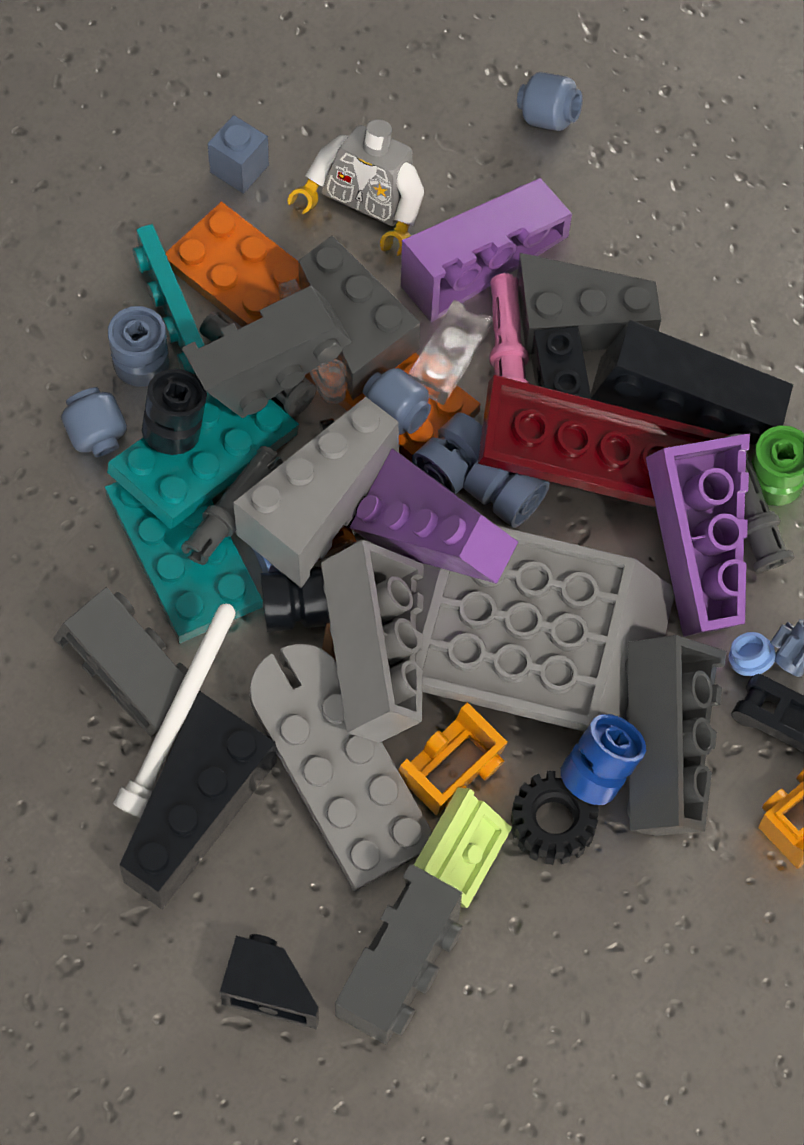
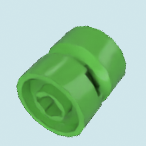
(780, 464)

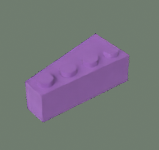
(473, 247)
(703, 529)

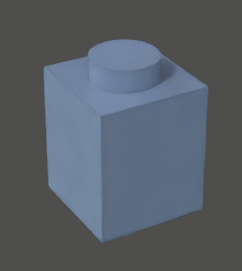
(238, 154)

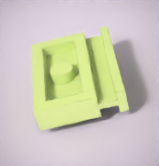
(464, 844)

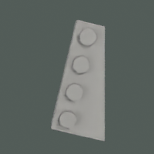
(316, 490)
(375, 638)

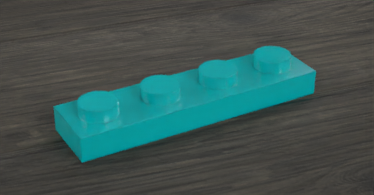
(166, 292)

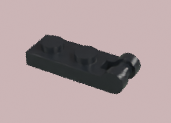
(788, 717)

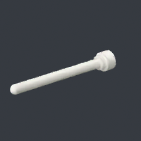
(137, 793)

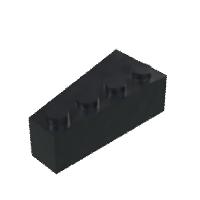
(688, 384)
(198, 794)

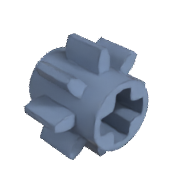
(791, 648)

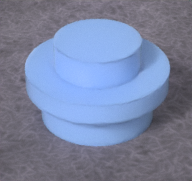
(751, 654)

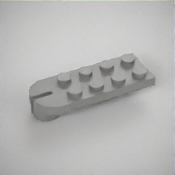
(340, 776)

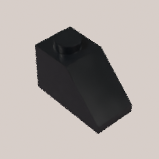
(267, 983)

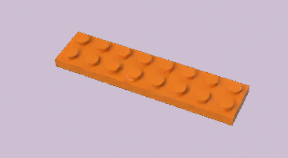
(242, 274)

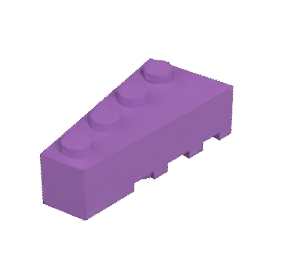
(430, 523)

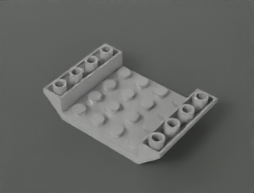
(544, 636)

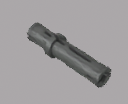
(220, 518)

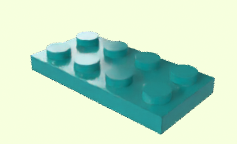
(184, 482)
(184, 588)

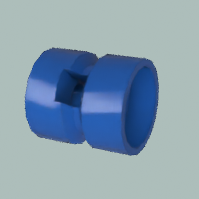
(603, 759)

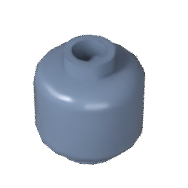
(550, 101)
(400, 398)
(94, 421)

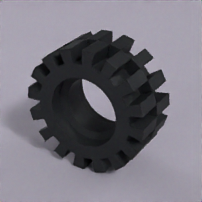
(547, 844)

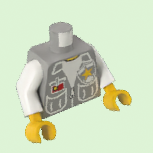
(370, 176)

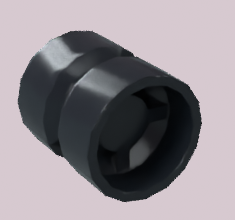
(173, 411)
(289, 603)

